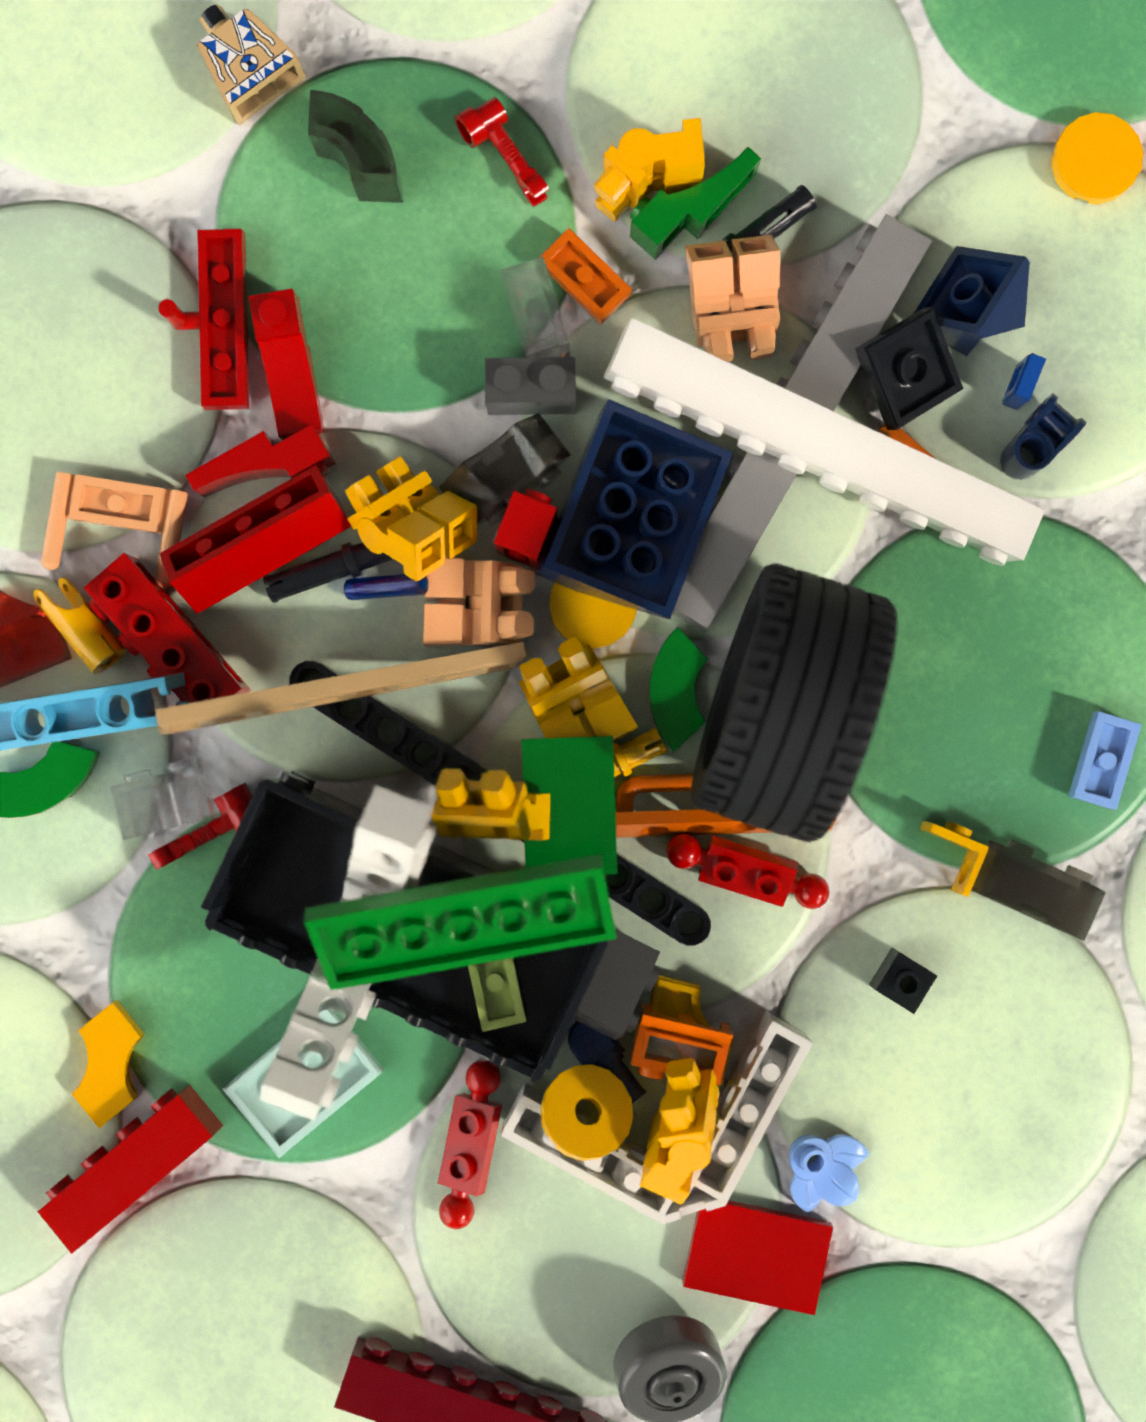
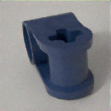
(1044, 434)

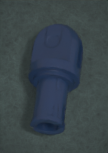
(597, 1049)

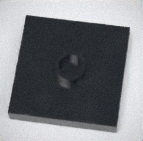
(909, 368)

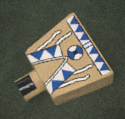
(246, 61)

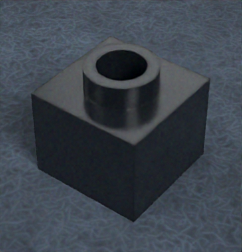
(891, 972)

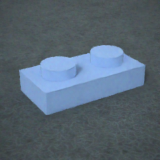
(1104, 760)

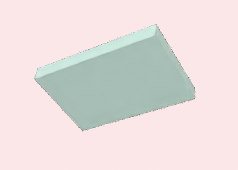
(284, 1128)

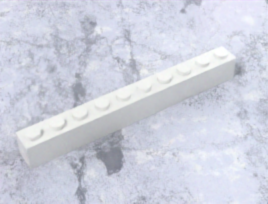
(822, 443)

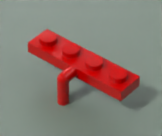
(219, 319)

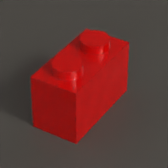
(526, 528)

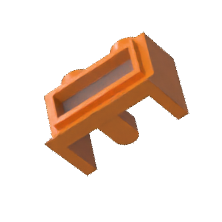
(666, 1039)

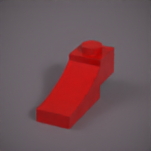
(286, 361)
(262, 459)

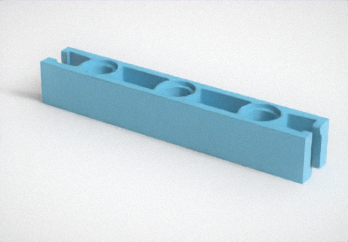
(83, 712)

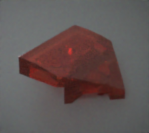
(27, 641)

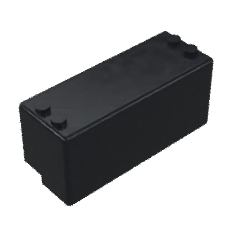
(296, 856)

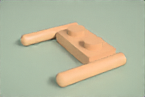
(113, 505)

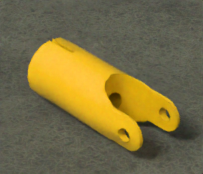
(82, 628)

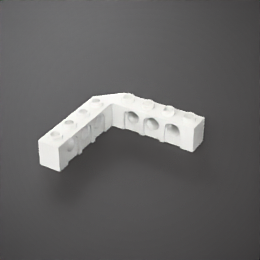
(385, 858)
(741, 1121)

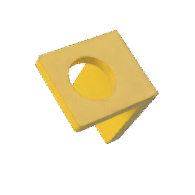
(973, 859)

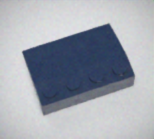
(635, 511)

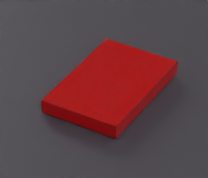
(758, 1256)

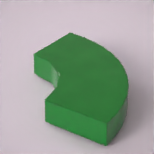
(673, 687)
(47, 782)

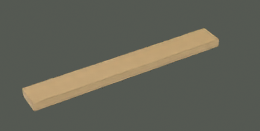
(338, 688)

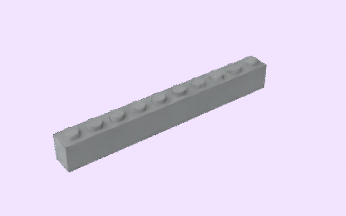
(822, 377)

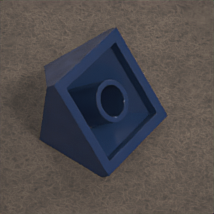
(978, 296)

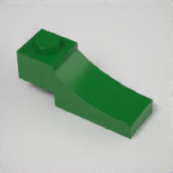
(664, 216)

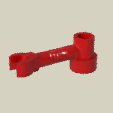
(486, 124)
(231, 806)

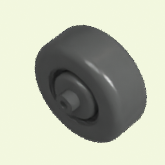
(669, 1369)

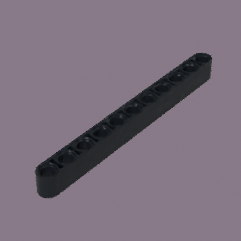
(448, 757)

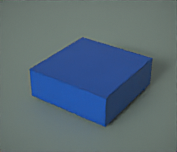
(1023, 381)

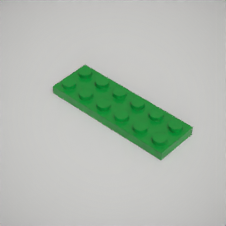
(462, 922)

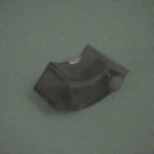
(353, 140)
(515, 461)
(1038, 889)

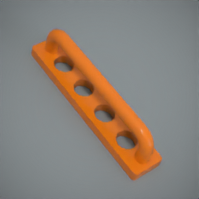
(669, 821)

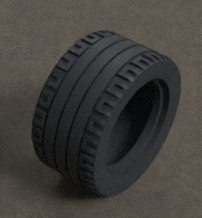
(795, 703)

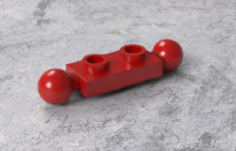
(747, 871)
(469, 1144)

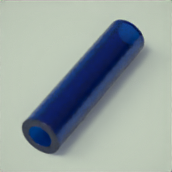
(384, 587)

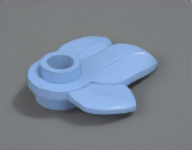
(829, 1173)

